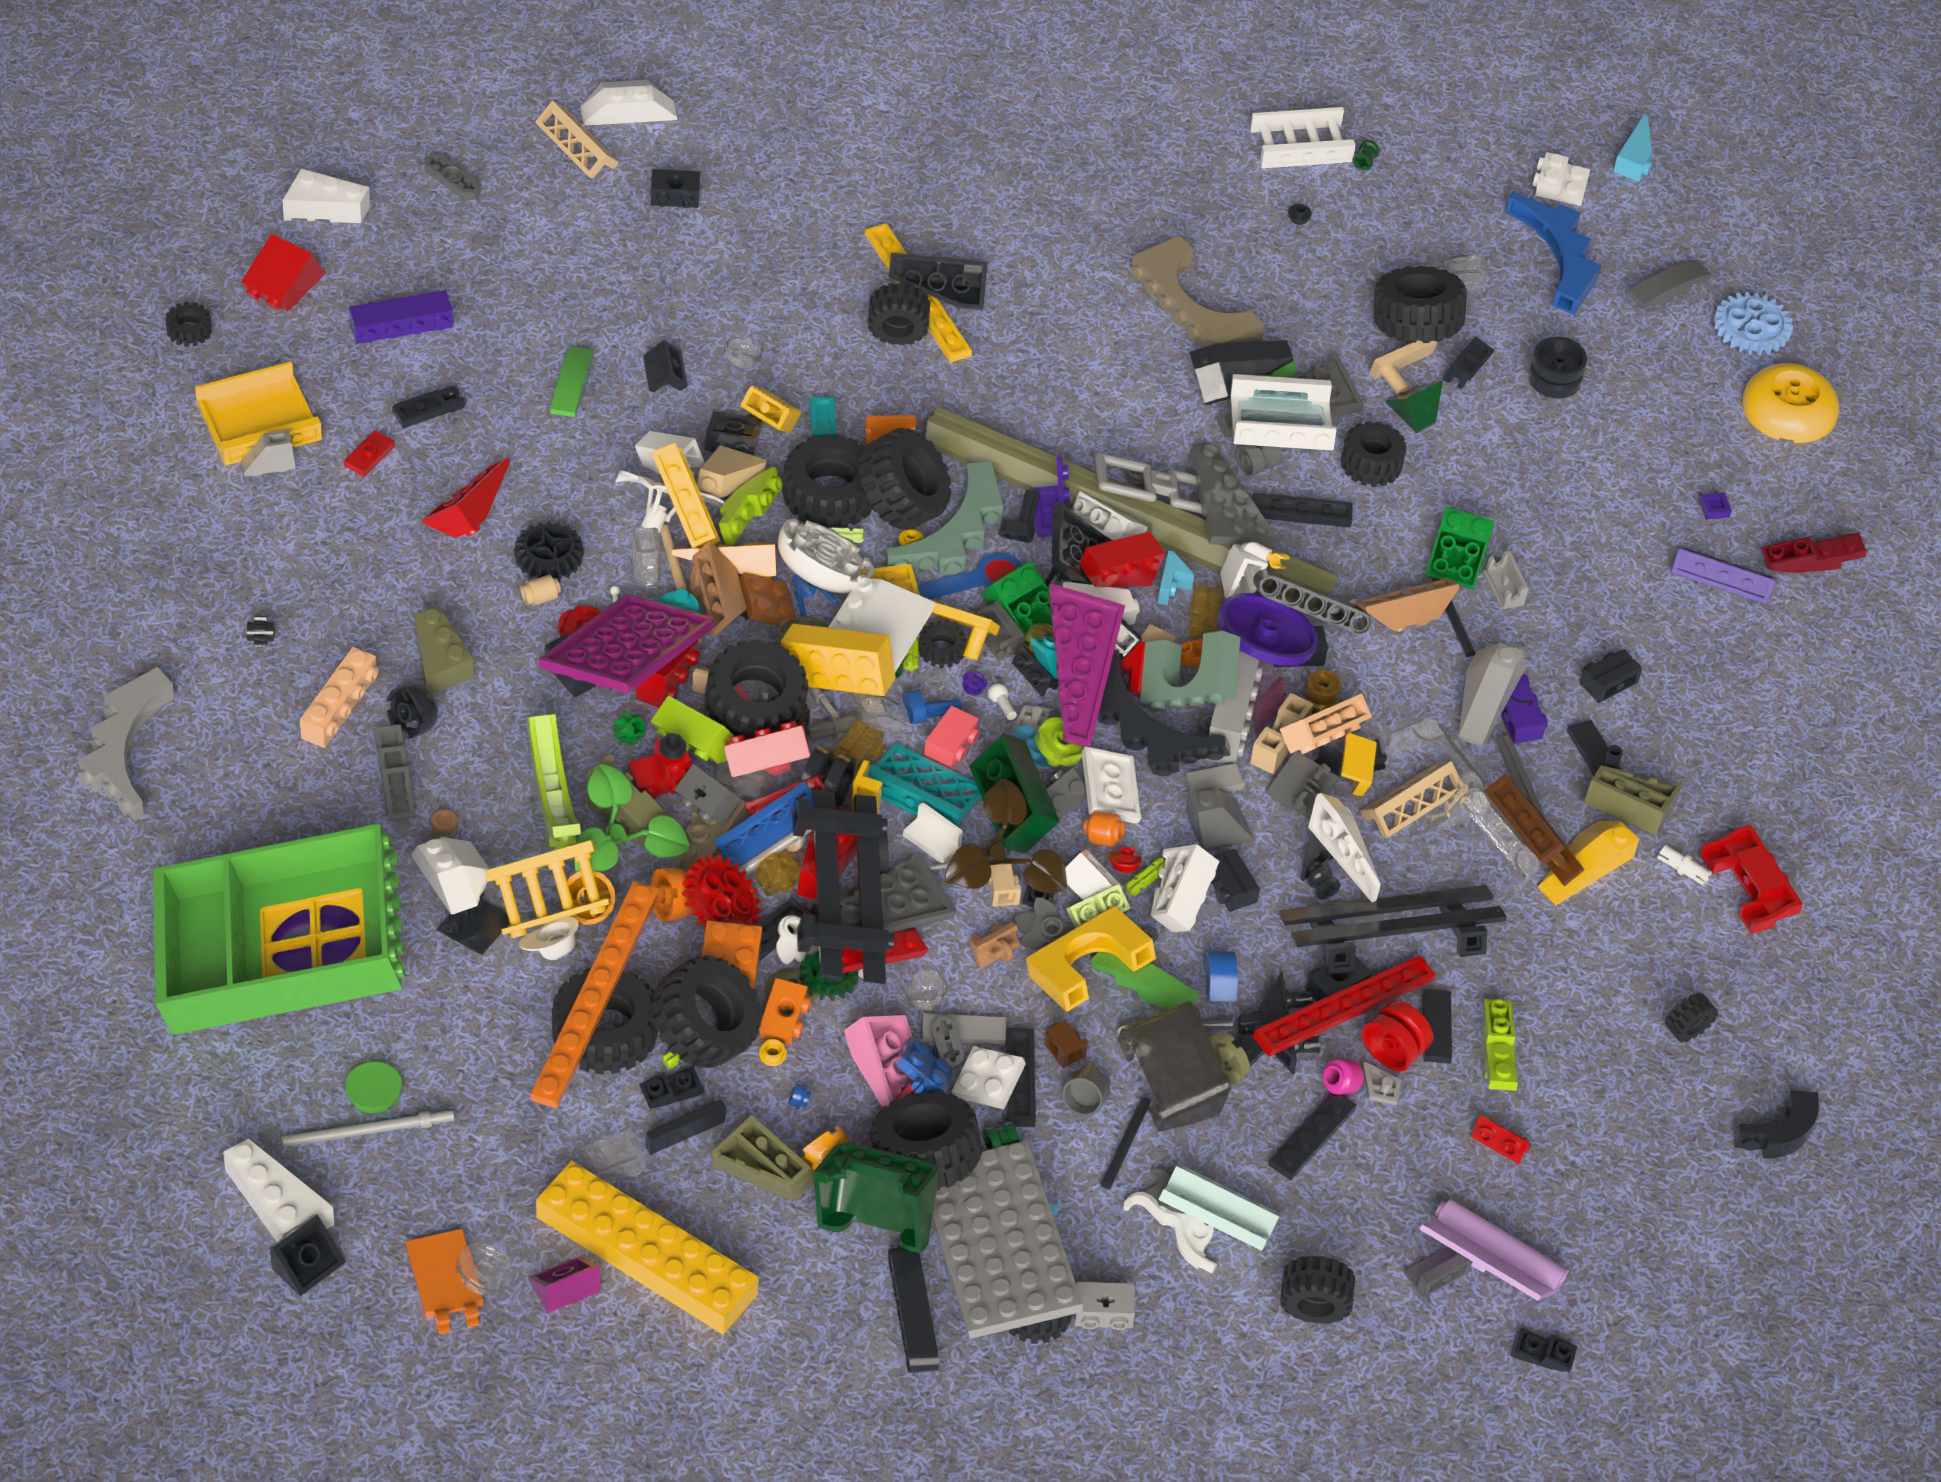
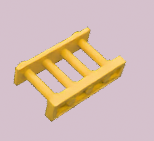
(685, 495)
(555, 862)

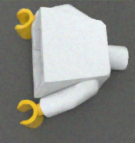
(1244, 563)

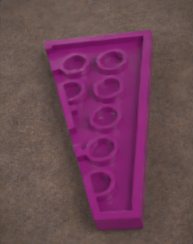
(1084, 647)

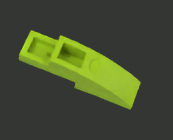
(748, 501)
(1499, 1044)

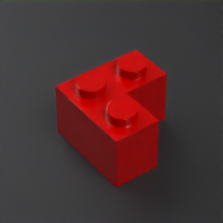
(658, 774)

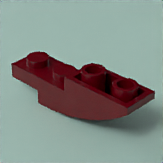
(1810, 556)

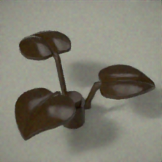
(971, 864)

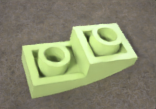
(1097, 904)

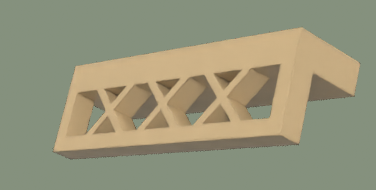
(582, 135)
(1406, 792)

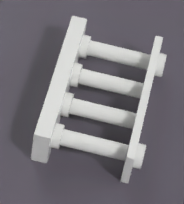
(1302, 153)

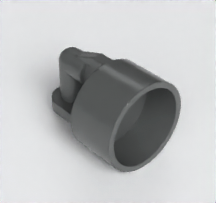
(1086, 1091)

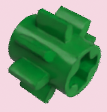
(629, 728)

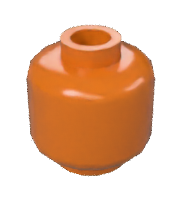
(1104, 828)

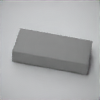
(1225, 778)

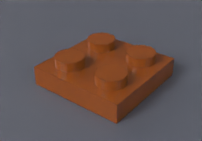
(767, 599)

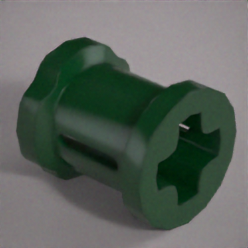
(1368, 151)

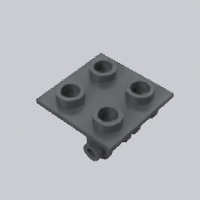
(1300, 783)

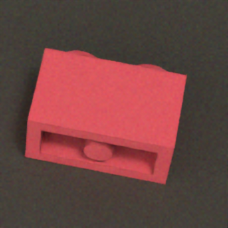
(952, 737)

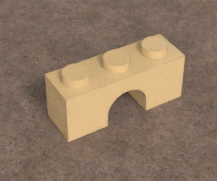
(1270, 748)

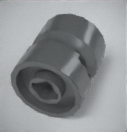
(1254, 458)

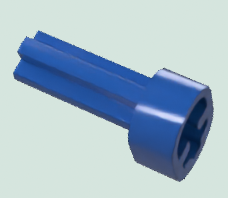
(919, 711)

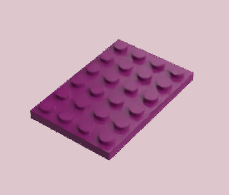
(626, 643)

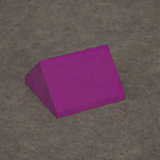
(566, 1283)

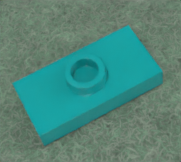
(822, 416)

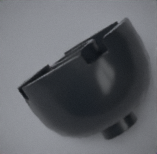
(412, 703)

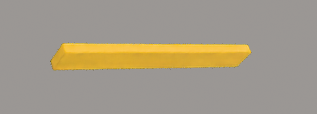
(940, 324)

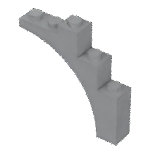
(125, 714)

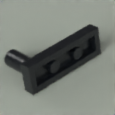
(1593, 747)

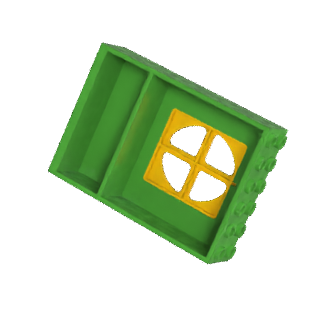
(221, 916)

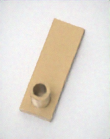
(1391, 362)

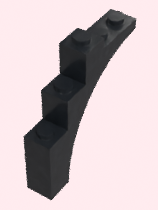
(1138, 730)

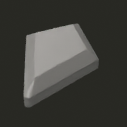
(1032, 717)
(1381, 1085)

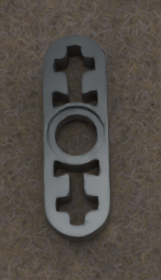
(449, 168)

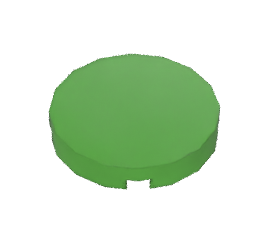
(373, 1087)

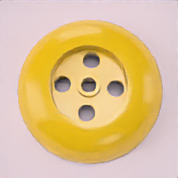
(1802, 411)

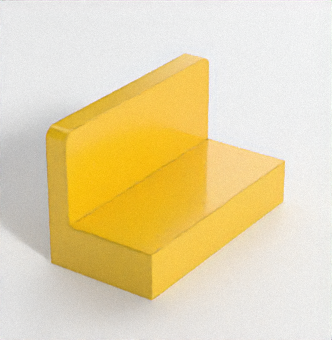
(1358, 762)
(866, 786)

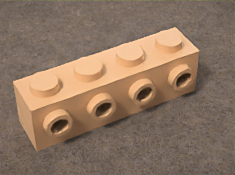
(338, 697)
(1326, 724)

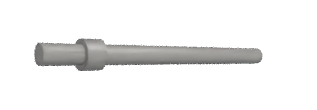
(423, 1119)

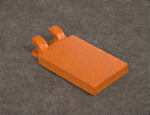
(437, 1281)

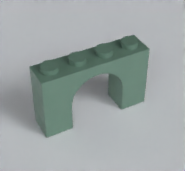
(1212, 683)

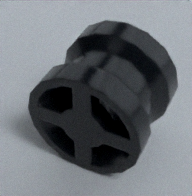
(1323, 882)

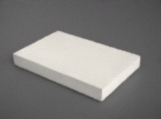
(1111, 783)

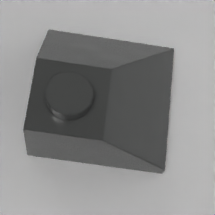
(1216, 819)

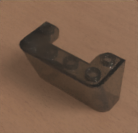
(1178, 1066)

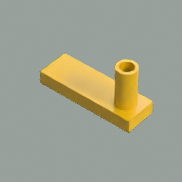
(980, 626)

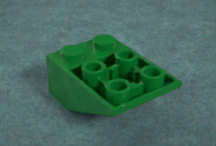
(1460, 547)
(1022, 596)

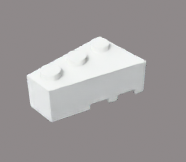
(1183, 886)

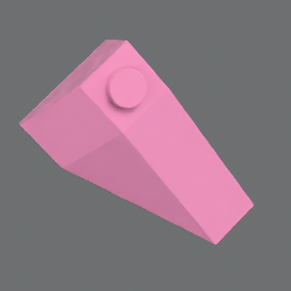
(875, 1049)

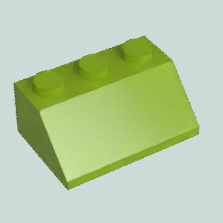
(698, 731)

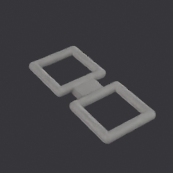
(1154, 482)

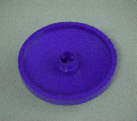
(1268, 629)
(298, 925)

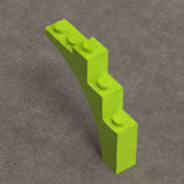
(553, 793)

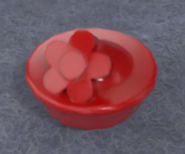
(1125, 860)

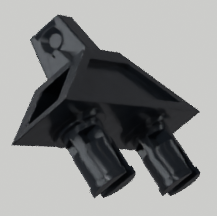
(1277, 1006)

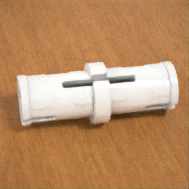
(1684, 865)

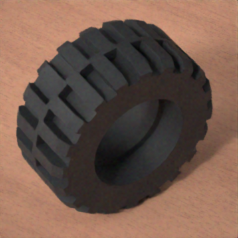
(1420, 304)
(904, 478)
(820, 503)
(761, 663)
(684, 1027)
(619, 1046)
(933, 1130)

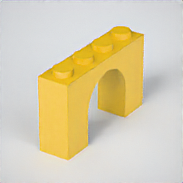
(1107, 933)

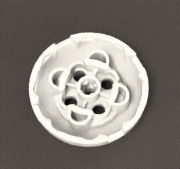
(822, 556)

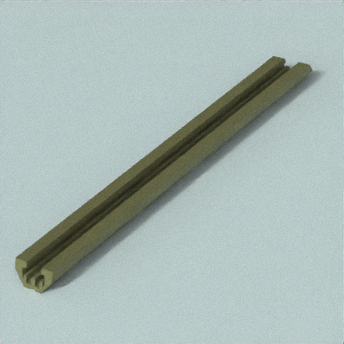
(1034, 467)

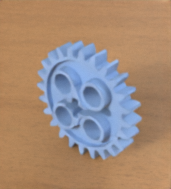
(1753, 323)

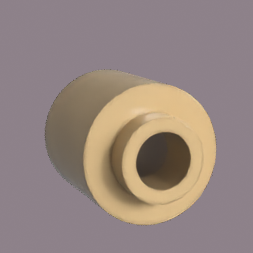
(540, 590)

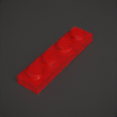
(906, 946)

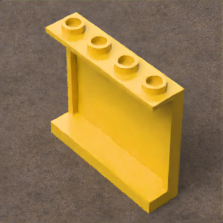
(254, 404)

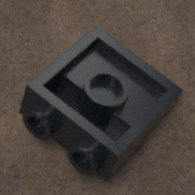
(733, 432)

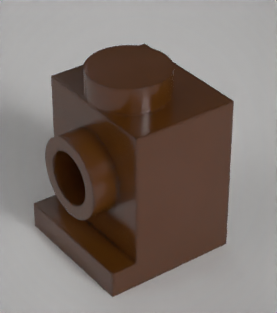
(1065, 1044)

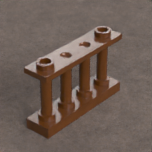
(1534, 829)

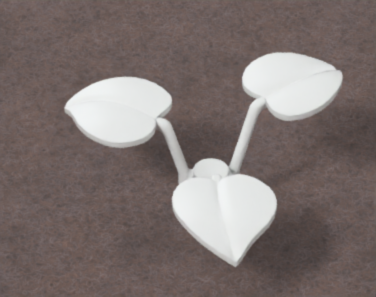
(655, 513)

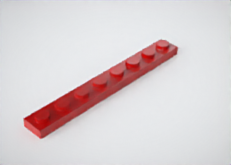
(1343, 1005)

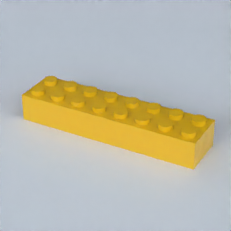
(647, 1247)

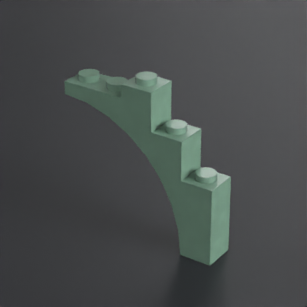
(965, 530)

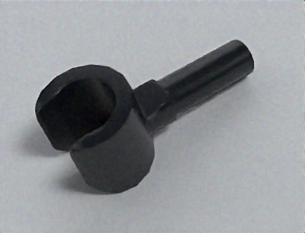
(1380, 758)

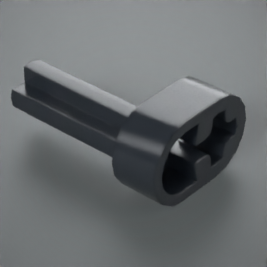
(1023, 528)

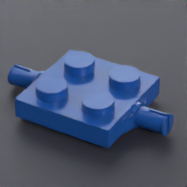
(923, 1067)

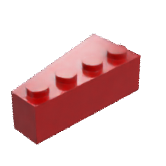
(845, 852)

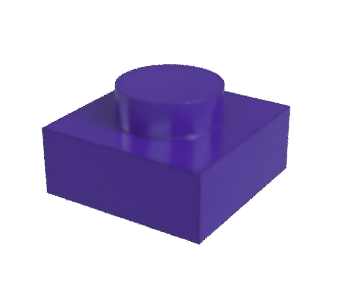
(1715, 506)

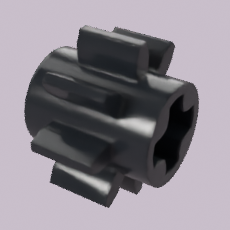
(260, 631)

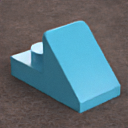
(1175, 576)

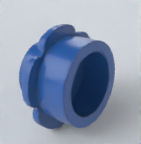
(799, 1096)

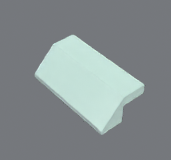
(1220, 1206)

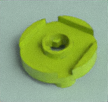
(1052, 749)

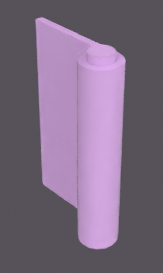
(1495, 1250)

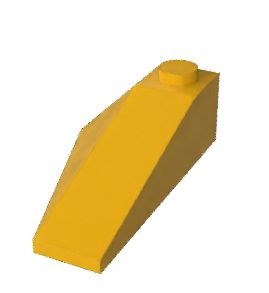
(1599, 851)

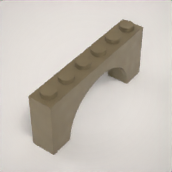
(1159, 272)

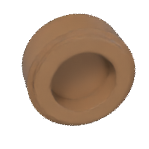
(444, 822)

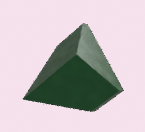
(1418, 405)

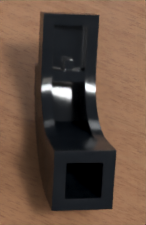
(1787, 1136)

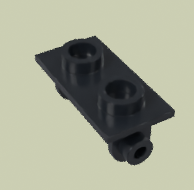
(1034, 671)

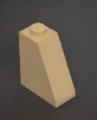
(728, 471)

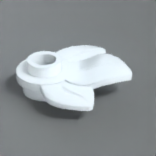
(787, 942)

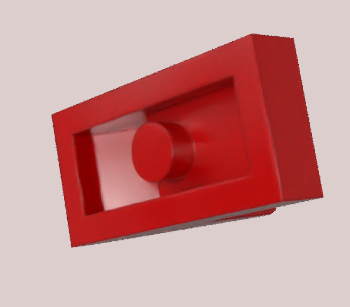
(1133, 667)

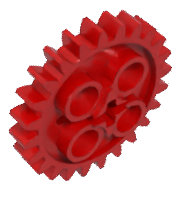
(720, 892)

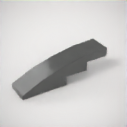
(1668, 283)
(394, 772)

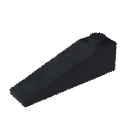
(947, 279)
(1218, 363)

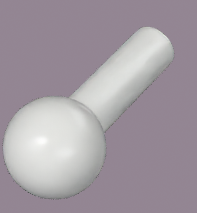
(999, 694)

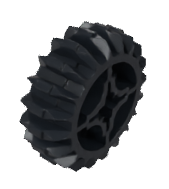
(549, 551)

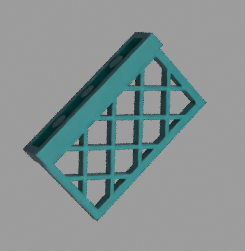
(908, 797)

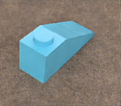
(1636, 153)

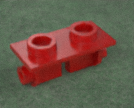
(1500, 1139)

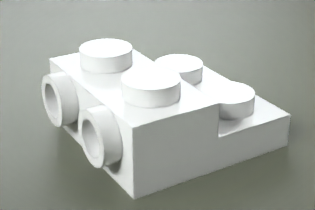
(1560, 180)

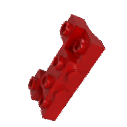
(1759, 876)

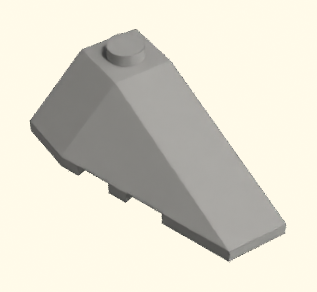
(1487, 690)

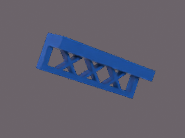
(770, 828)

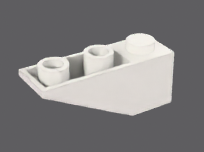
(1106, 518)

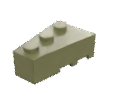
(441, 651)
(1632, 799)
(633, 815)
(763, 1160)

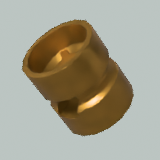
(1322, 689)

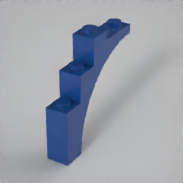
(1570, 248)

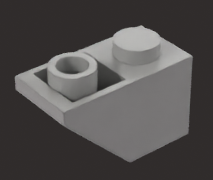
(270, 454)

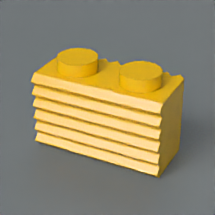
(770, 408)

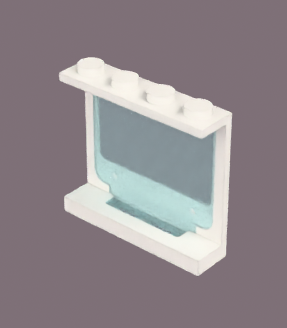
(1281, 412)

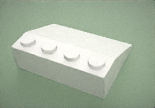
(886, 610)

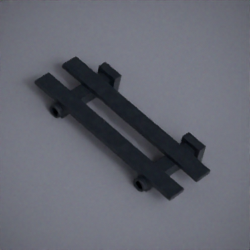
(829, 932)
(1342, 955)

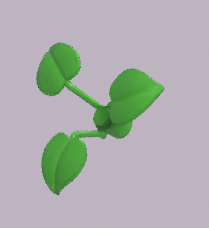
(611, 788)

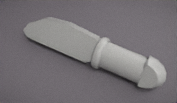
(820, 697)

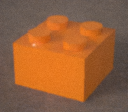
(736, 944)

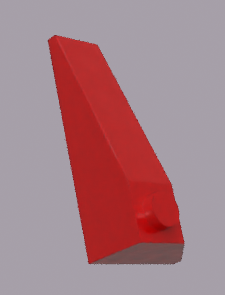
(470, 504)

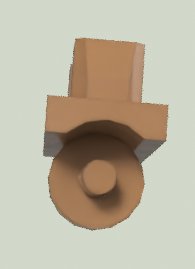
(996, 945)

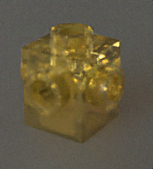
(777, 874)

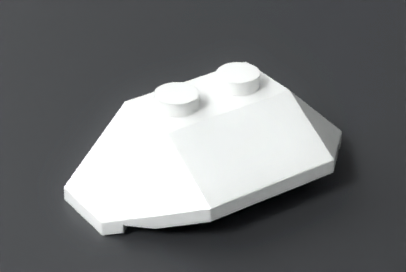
(627, 103)
(453, 871)

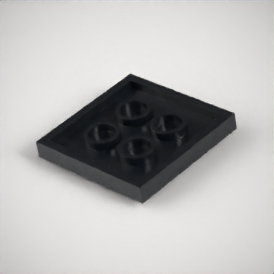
(1069, 541)

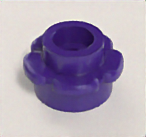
(971, 687)

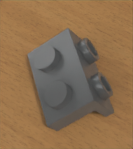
(1065, 791)

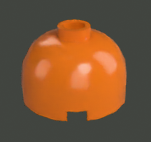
(670, 903)

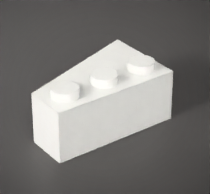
(325, 197)

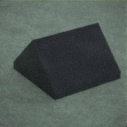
(306, 1255)

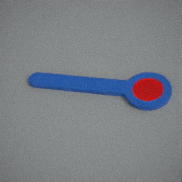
(988, 572)

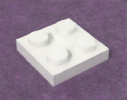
(988, 1077)

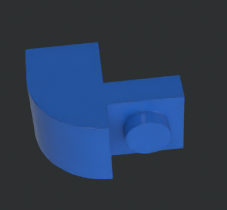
(1221, 975)

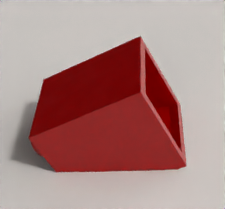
(281, 274)

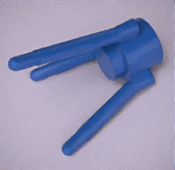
(807, 590)

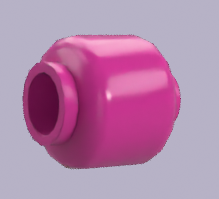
(1342, 1076)

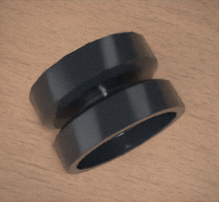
(1557, 367)
(835, 772)

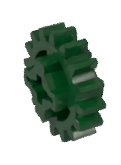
(825, 986)

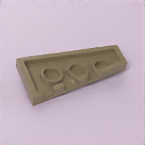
(702, 835)

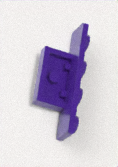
(1050, 497)

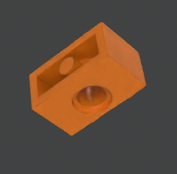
(783, 997)

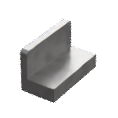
(1437, 1271)

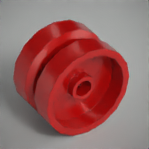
(1397, 1035)

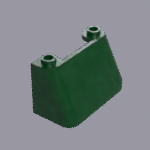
(876, 1191)

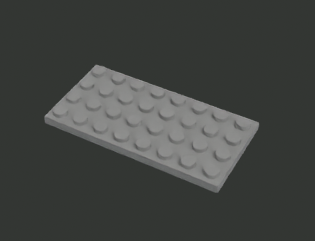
(1004, 1245)

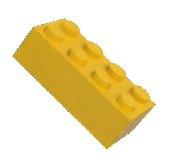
(842, 658)

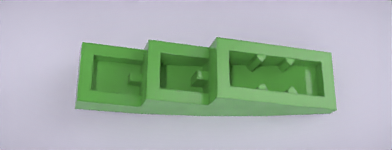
(572, 381)
(1149, 981)

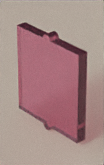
(1268, 704)

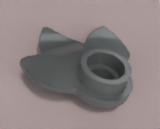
(1037, 923)

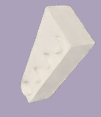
(273, 1191)

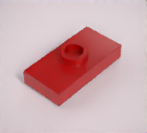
(369, 453)

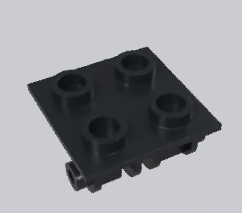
(475, 926)

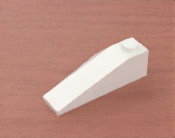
(1341, 837)

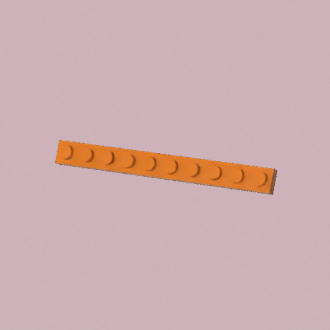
(594, 995)

